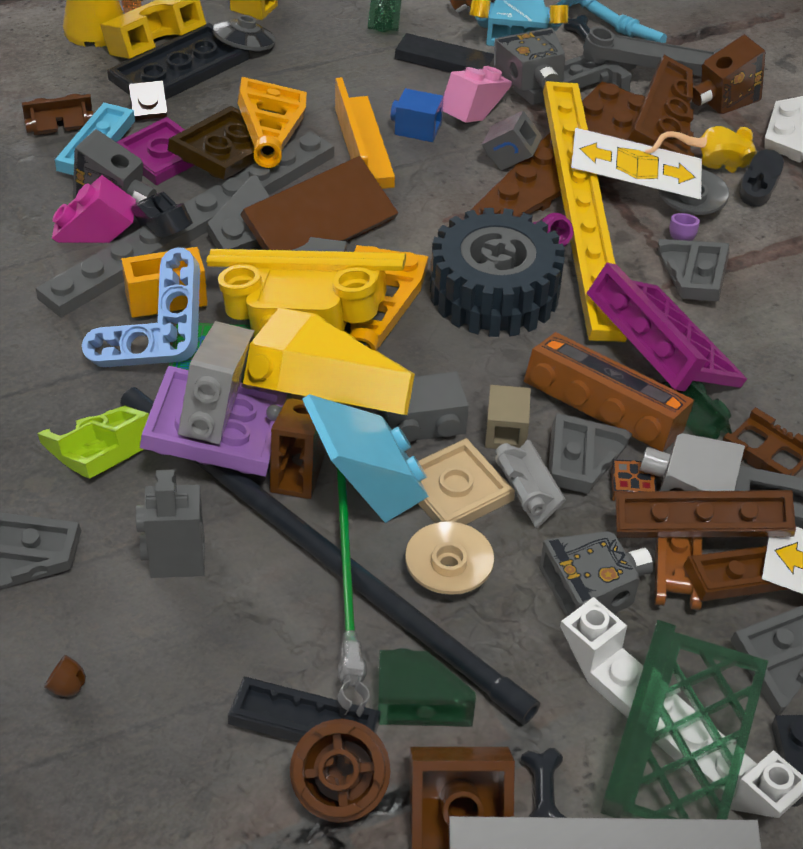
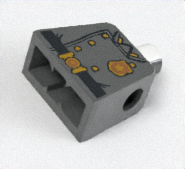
(530, 58)
(103, 156)
(593, 567)

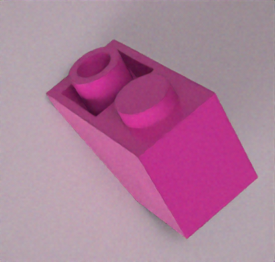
(95, 214)

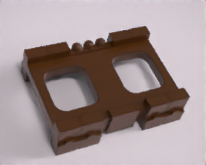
(776, 440)

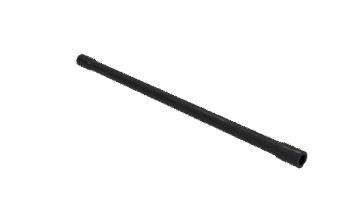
(499, 688)

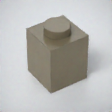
(507, 416)

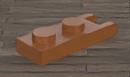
(669, 568)

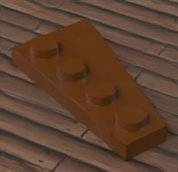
(666, 107)

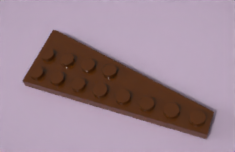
(536, 180)

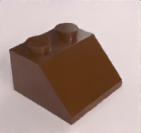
(457, 784)

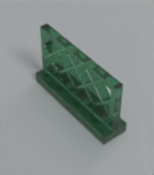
(649, 707)

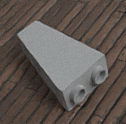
(214, 382)

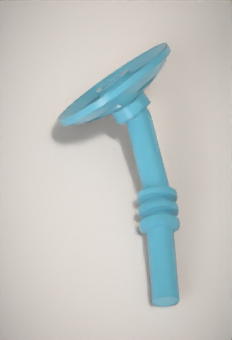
(622, 23)

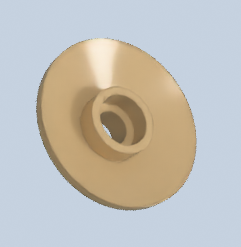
(453, 545)

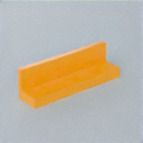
(363, 134)

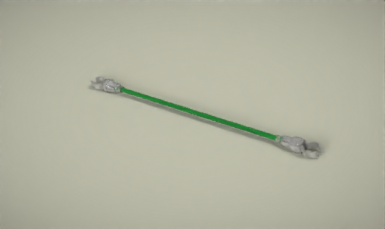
(352, 665)

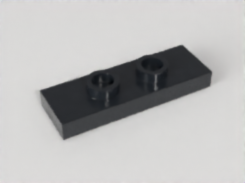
(289, 711)

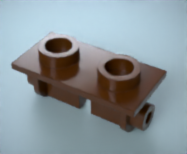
(42, 113)

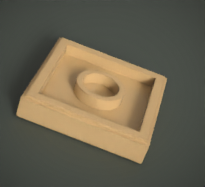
(462, 485)

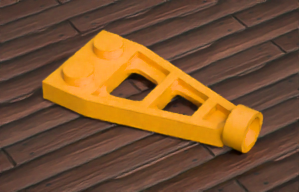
(268, 127)
(409, 284)

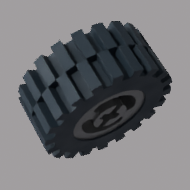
(477, 276)

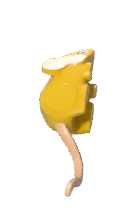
(718, 146)

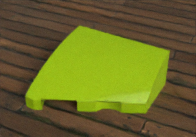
(98, 441)

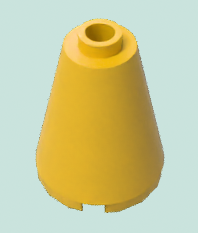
(84, 18)

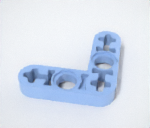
(159, 333)

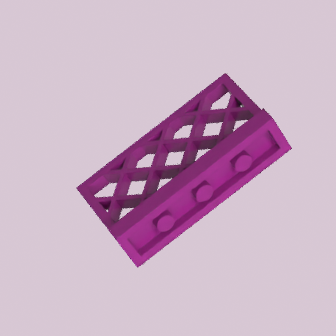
(662, 331)

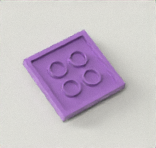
(245, 438)

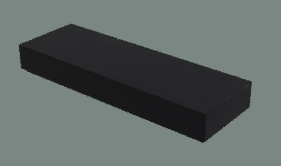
(440, 54)

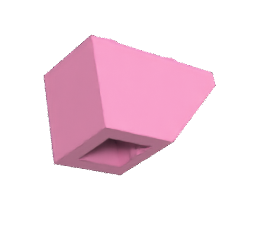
(474, 93)

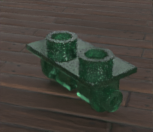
(384, 15)
(707, 415)

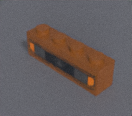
(608, 391)

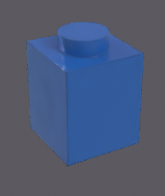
(417, 115)

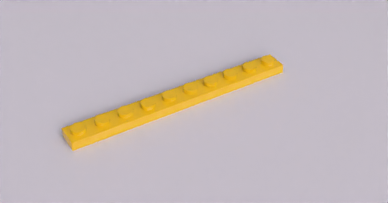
(582, 205)

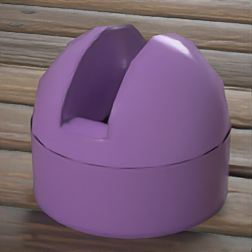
(683, 226)

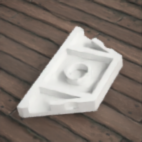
(786, 129)

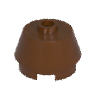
(340, 770)

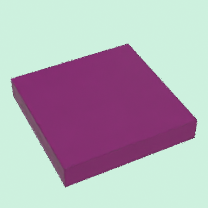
(151, 147)

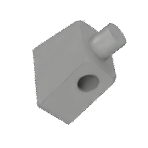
(695, 464)

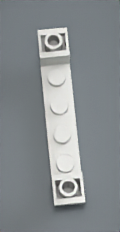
(597, 644)

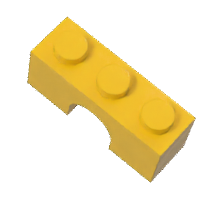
(136, 30)

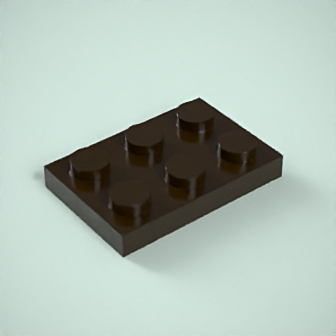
(217, 144)

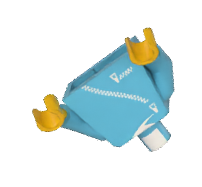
(516, 17)

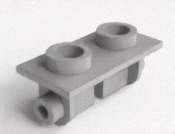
(530, 480)

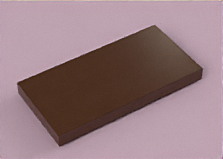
(327, 206)

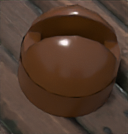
(66, 678)

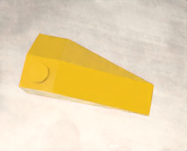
(310, 356)

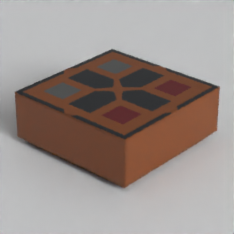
(628, 478)

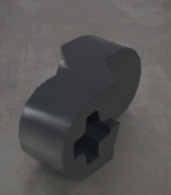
(765, 163)
(161, 214)

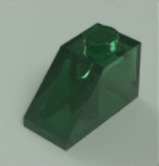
(421, 691)

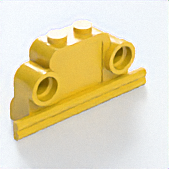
(325, 283)

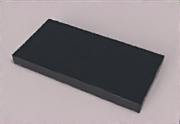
(179, 62)

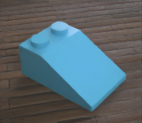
(369, 455)

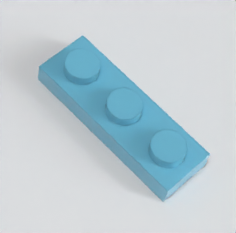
(109, 120)

